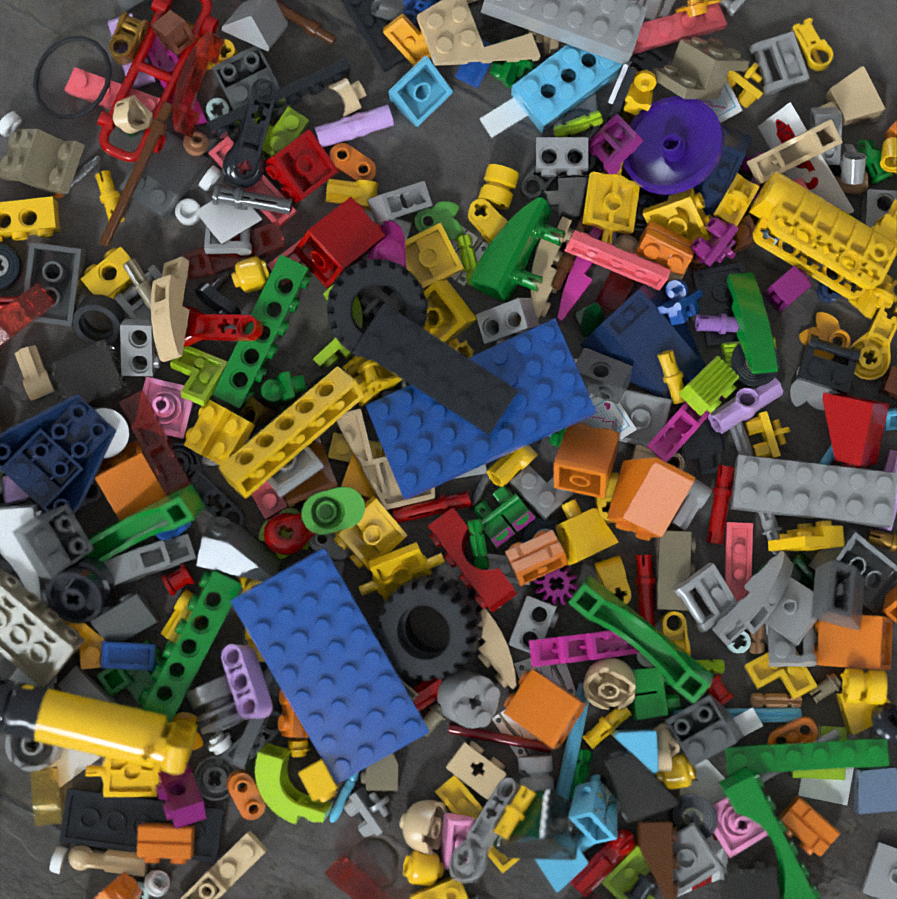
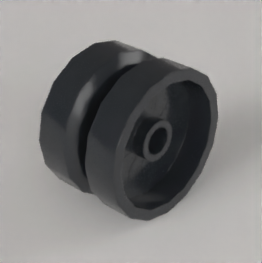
(80, 590)

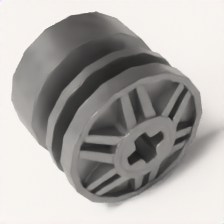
(219, 705)

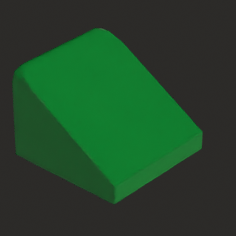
(114, 680)

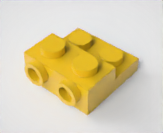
(682, 215)
(431, 256)
(218, 433)
(372, 536)
(809, 538)

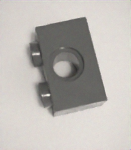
(604, 375)

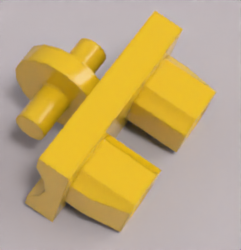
(750, 91)
(640, 92)
(736, 200)
(874, 298)
(762, 425)

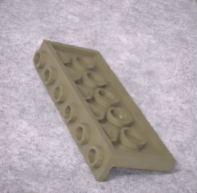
(33, 633)

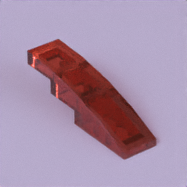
(154, 442)

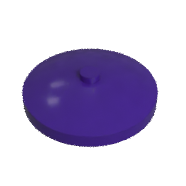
(678, 145)

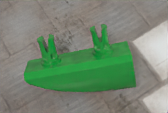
(509, 252)

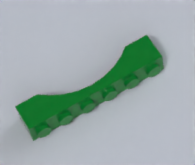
(156, 518)
(674, 663)
(808, 755)
(747, 799)

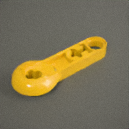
(877, 343)

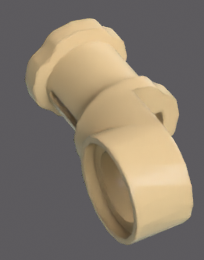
(666, 747)

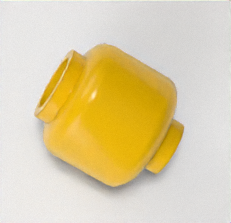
(251, 274)
(680, 775)
(422, 868)

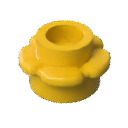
(298, 747)

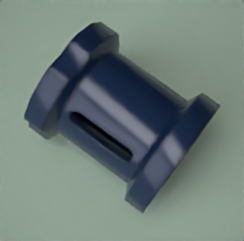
(824, 295)

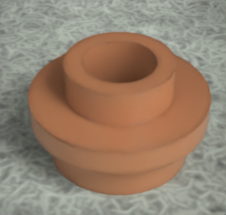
(194, 148)

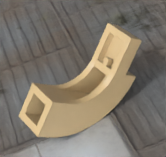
(795, 151)

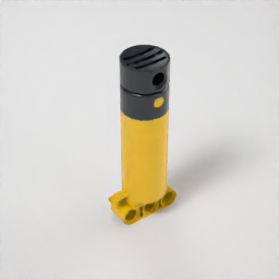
(95, 726)

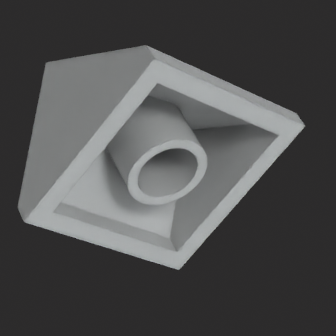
(257, 23)

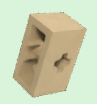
(482, 783)

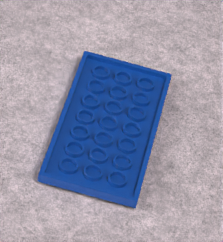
(433, 444)
(330, 665)

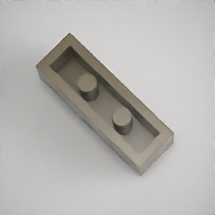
(672, 567)

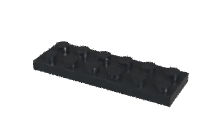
(436, 369)
(115, 821)

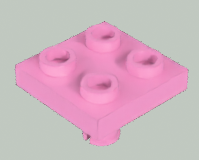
(169, 406)
(734, 830)

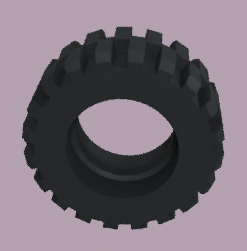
(369, 273)
(407, 649)

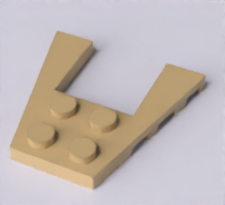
(455, 38)
(375, 470)

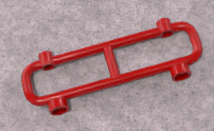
(204, 24)

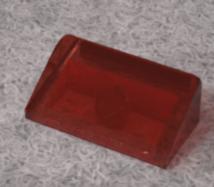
(614, 291)

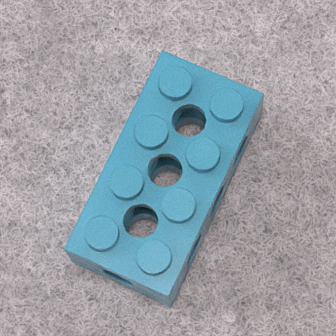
(566, 96)

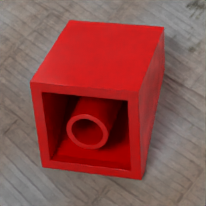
(338, 241)
(855, 428)

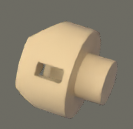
(350, 94)
(132, 115)

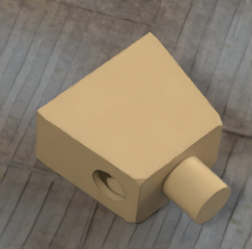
(855, 98)

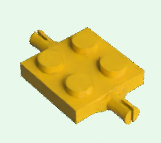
(611, 204)
(397, 568)
(126, 778)

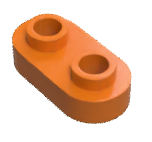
(352, 163)
(792, 732)
(246, 796)

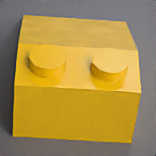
(446, 312)

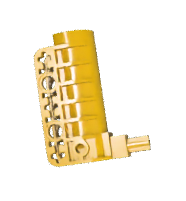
(825, 235)

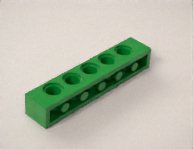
(283, 270)
(211, 581)

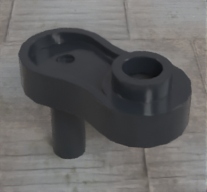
(211, 297)

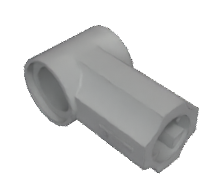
(852, 165)
(692, 502)

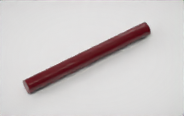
(499, 738)

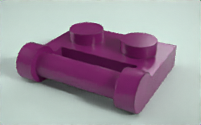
(620, 137)

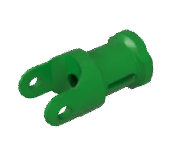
(873, 158)

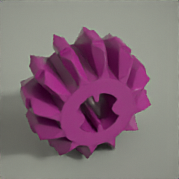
(557, 592)

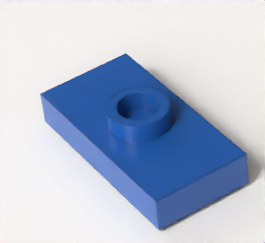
(127, 655)

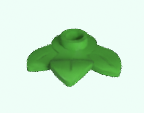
(441, 213)

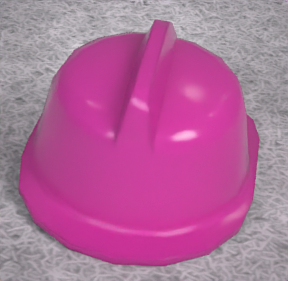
(392, 246)

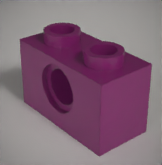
(787, 288)
(181, 797)

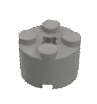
(468, 699)
(31, 757)

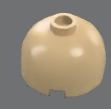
(609, 684)
(423, 825)

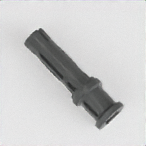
(239, 197)

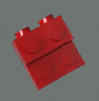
(301, 167)

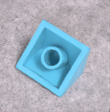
(420, 91)
(641, 744)

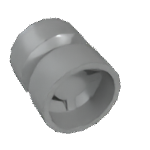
(536, 772)

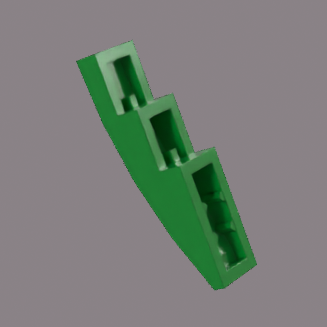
(753, 323)

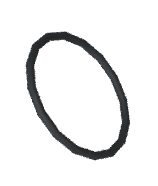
(102, 93)

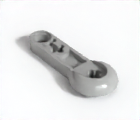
(481, 835)

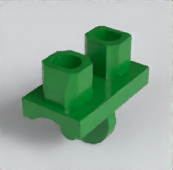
(509, 71)
(283, 388)

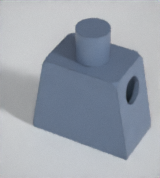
(875, 789)

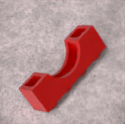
(490, 585)

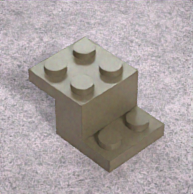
(700, 68)
(41, 160)

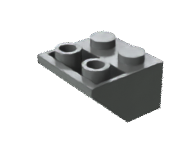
(240, 72)
(53, 541)
(838, 595)
(127, 619)
(704, 729)

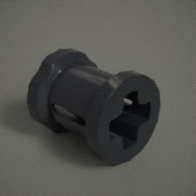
(641, 888)

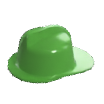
(333, 510)

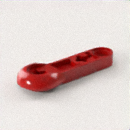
(212, 327)
(290, 523)

